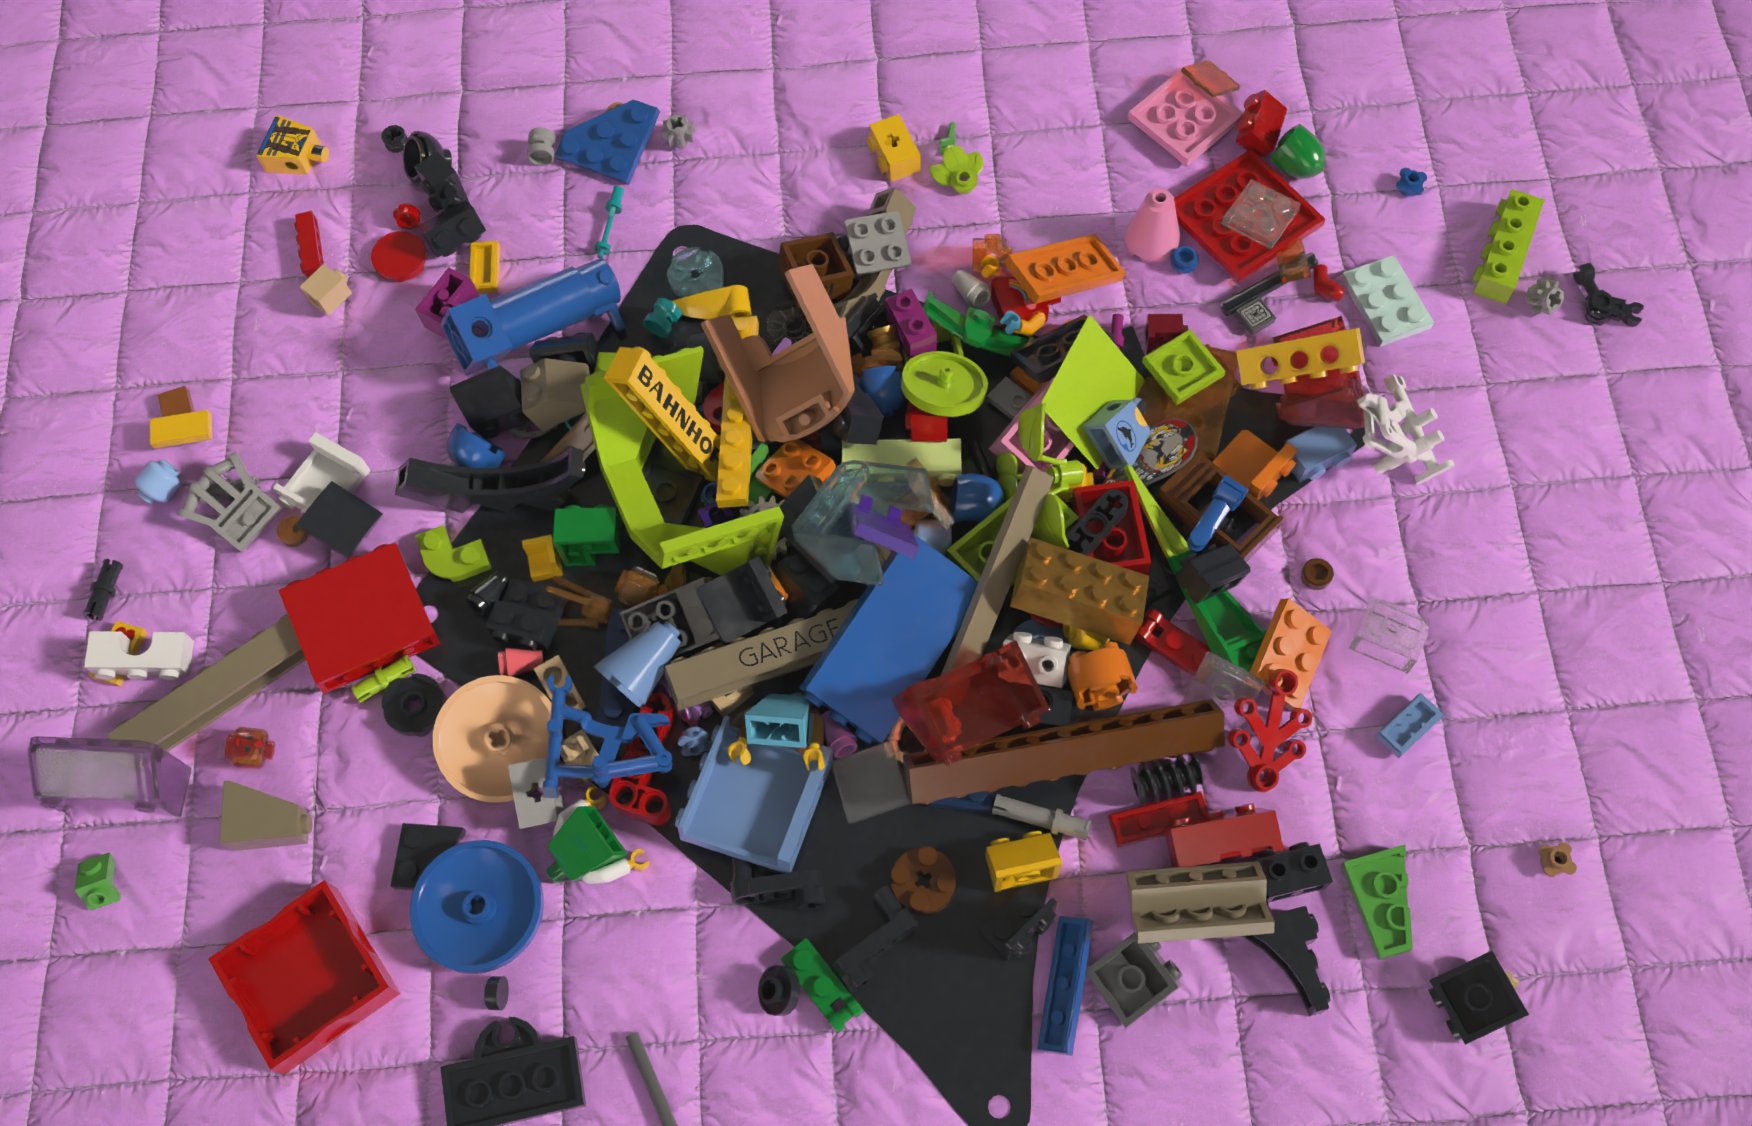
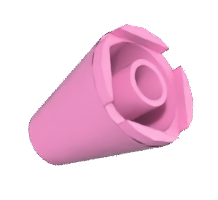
(1153, 228)

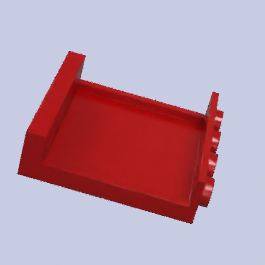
(358, 617)

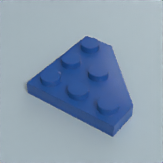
(610, 141)

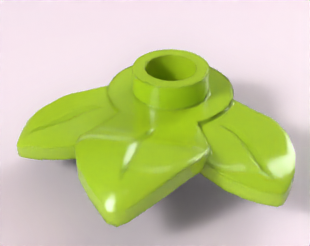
(958, 165)

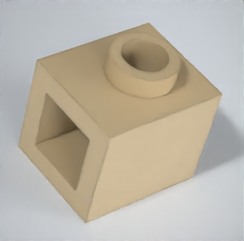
(326, 289)

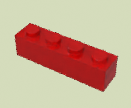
(309, 242)

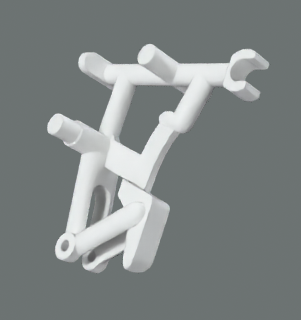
(1402, 448)

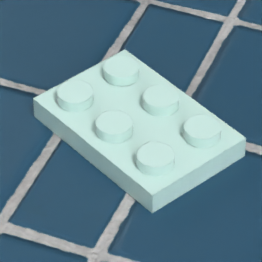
(1387, 300)

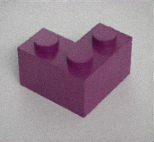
(448, 292)

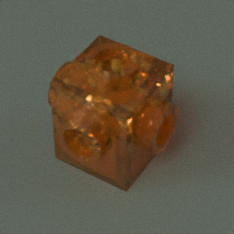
(989, 244)

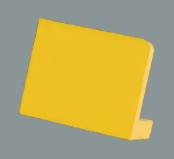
(542, 558)

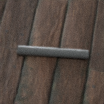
(650, 1080)

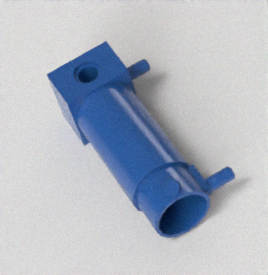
(530, 314)

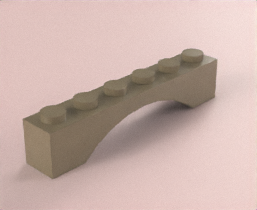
(883, 202)

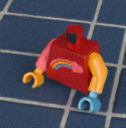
(1012, 303)

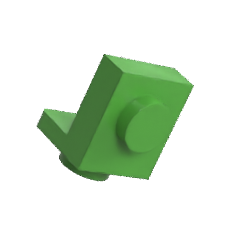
(95, 882)

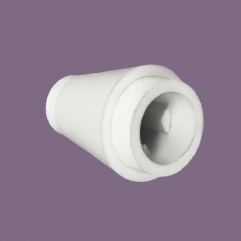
(973, 290)

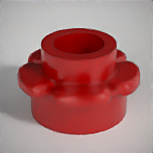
(407, 216)

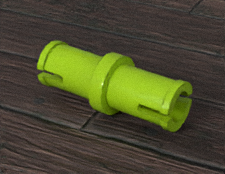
(383, 678)

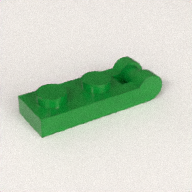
(821, 984)

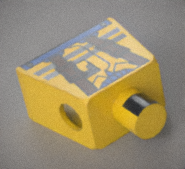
(290, 148)

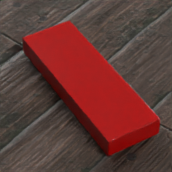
(1148, 820)

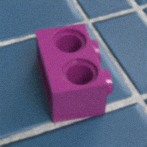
(911, 324)

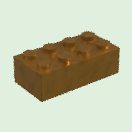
(1080, 591)

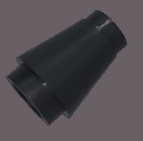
(484, 595)

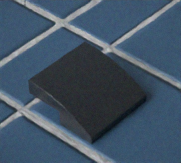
(339, 519)

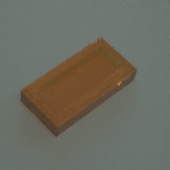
(1293, 263)

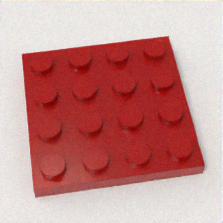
(1206, 203)

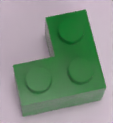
(586, 532)

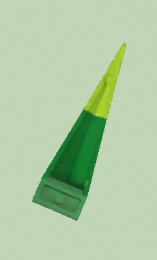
(1222, 619)

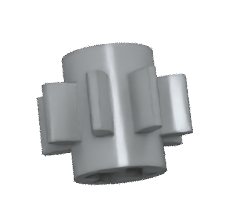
(678, 131)
(1544, 296)

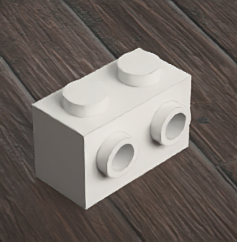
(1045, 657)

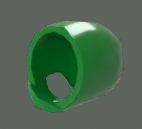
(1299, 153)

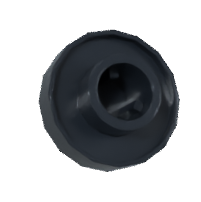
(779, 990)

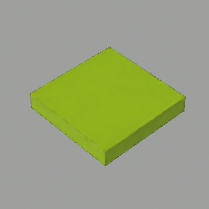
(1183, 366)

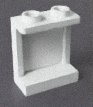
(324, 464)

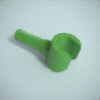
(944, 142)

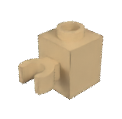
(578, 751)

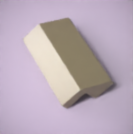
(1199, 902)

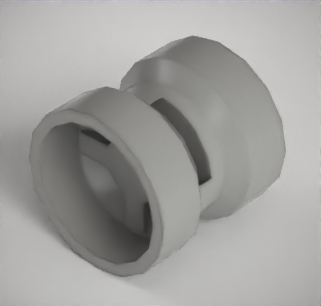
(541, 146)

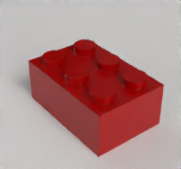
(1127, 542)

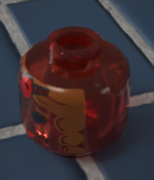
(249, 748)

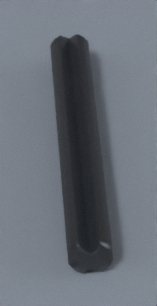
(1258, 289)

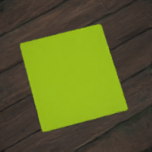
(1086, 382)

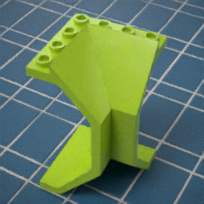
(622, 450)

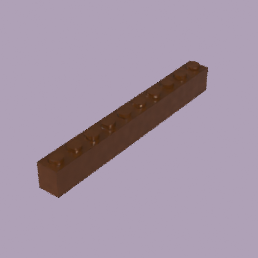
(1068, 751)

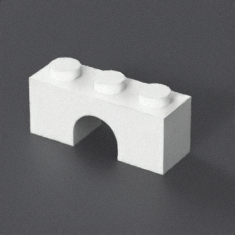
(166, 657)

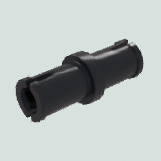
(102, 589)

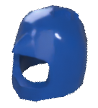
(975, 497)

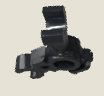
(1601, 305)

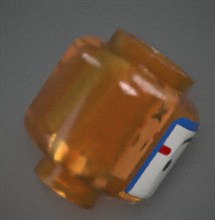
(637, 586)

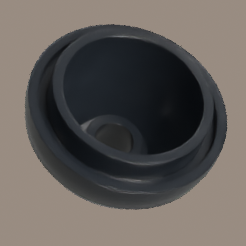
(416, 149)

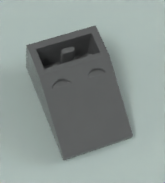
(681, 609)

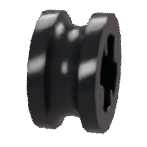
(388, 138)

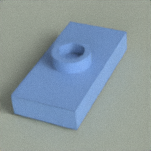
(1409, 725)

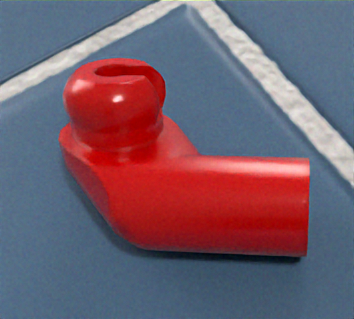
(1324, 286)

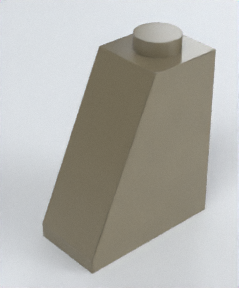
(260, 820)

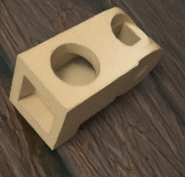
(557, 668)

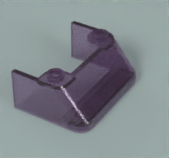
(106, 771)

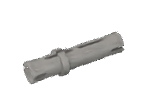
(1042, 817)

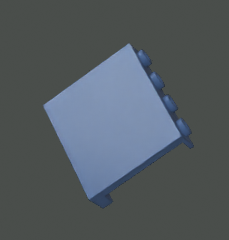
(753, 808)

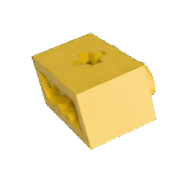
(894, 148)

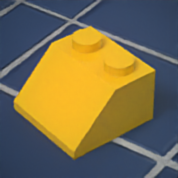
(1023, 861)

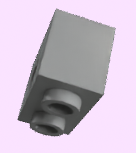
(528, 810)

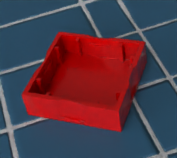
(304, 977)

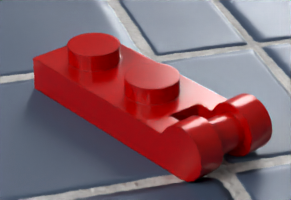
(1173, 643)

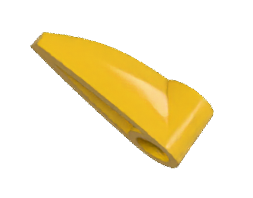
(717, 302)

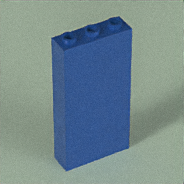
(890, 640)

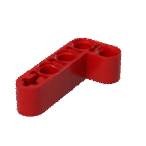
(639, 784)

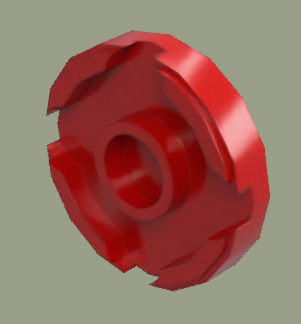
(399, 256)

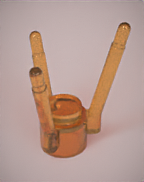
(594, 606)

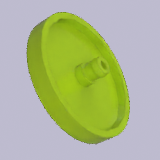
(944, 383)

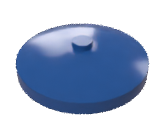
(476, 907)

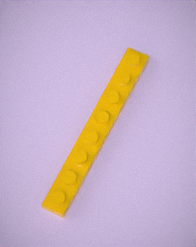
(735, 438)

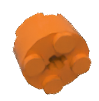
(1100, 677)

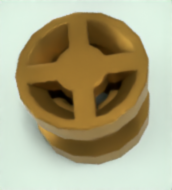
(884, 337)

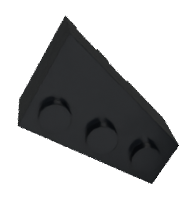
(859, 420)
(792, 509)

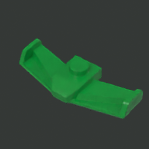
(973, 328)

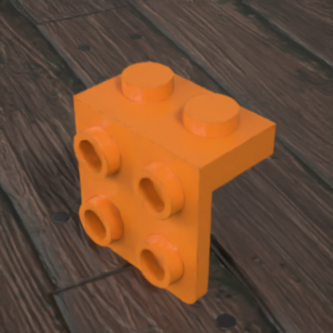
(1255, 463)
(792, 465)

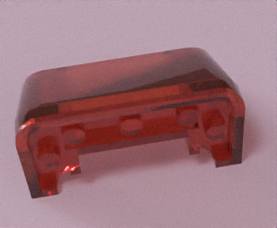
(1322, 400)
(972, 703)

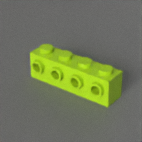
(1508, 246)

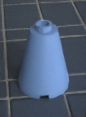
(641, 662)

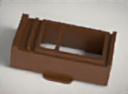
(1189, 481)

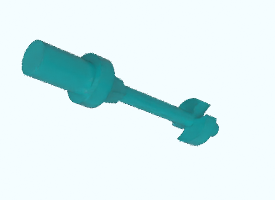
(614, 207)

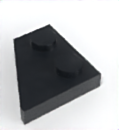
(418, 848)

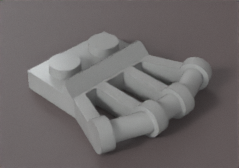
(244, 517)

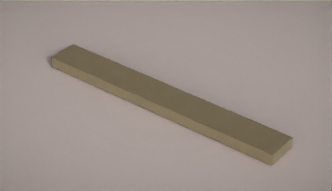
(1000, 568)

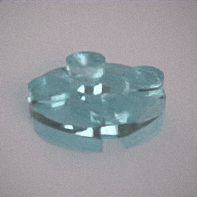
(694, 259)

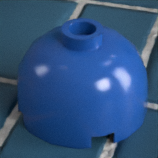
(884, 388)
(472, 449)

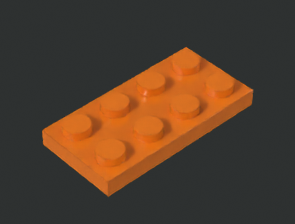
(1064, 268)

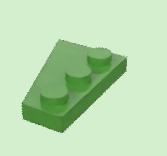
(1381, 898)

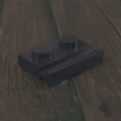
(866, 317)

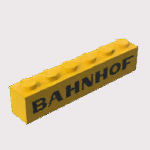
(665, 410)

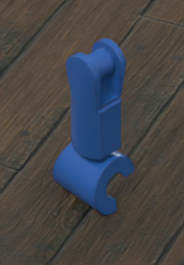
(1225, 497)

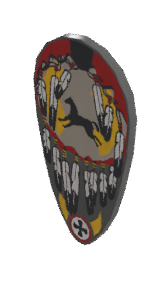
(1164, 452)

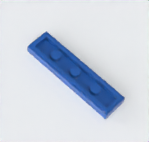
(1065, 985)

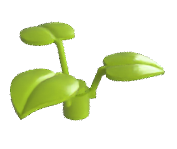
(1065, 473)

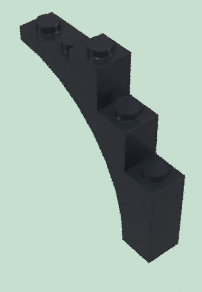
(459, 488)
(1289, 950)

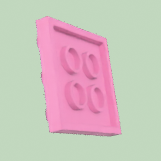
(1184, 118)

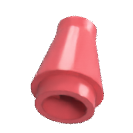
(517, 661)

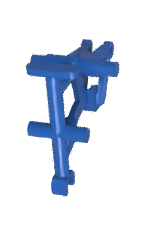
(604, 765)

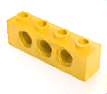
(1346, 342)

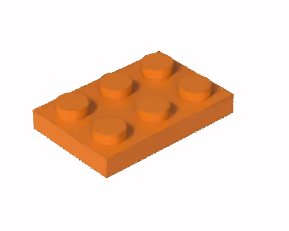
(1291, 643)

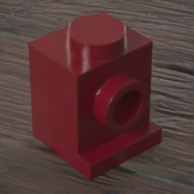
(1162, 329)

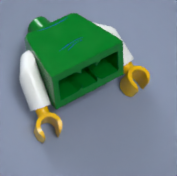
(587, 846)

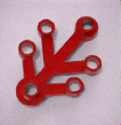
(1270, 734)

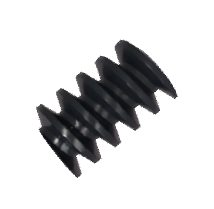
(1167, 778)

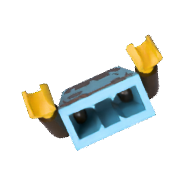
(781, 722)

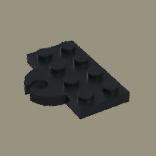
(513, 1079)

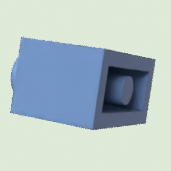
(1320, 450)

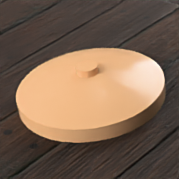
(485, 730)

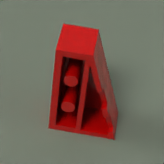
(1222, 835)

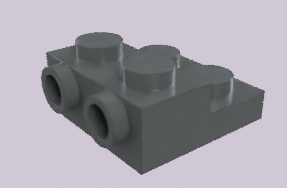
(1134, 978)

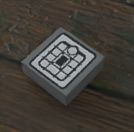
(1255, 316)

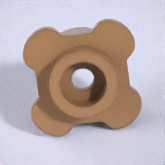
(1553, 868)

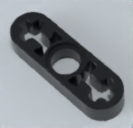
(1101, 505)

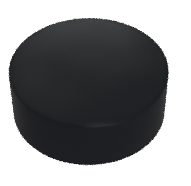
(496, 993)

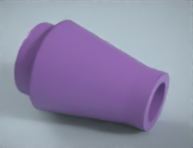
(838, 737)

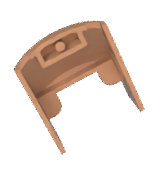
(799, 386)

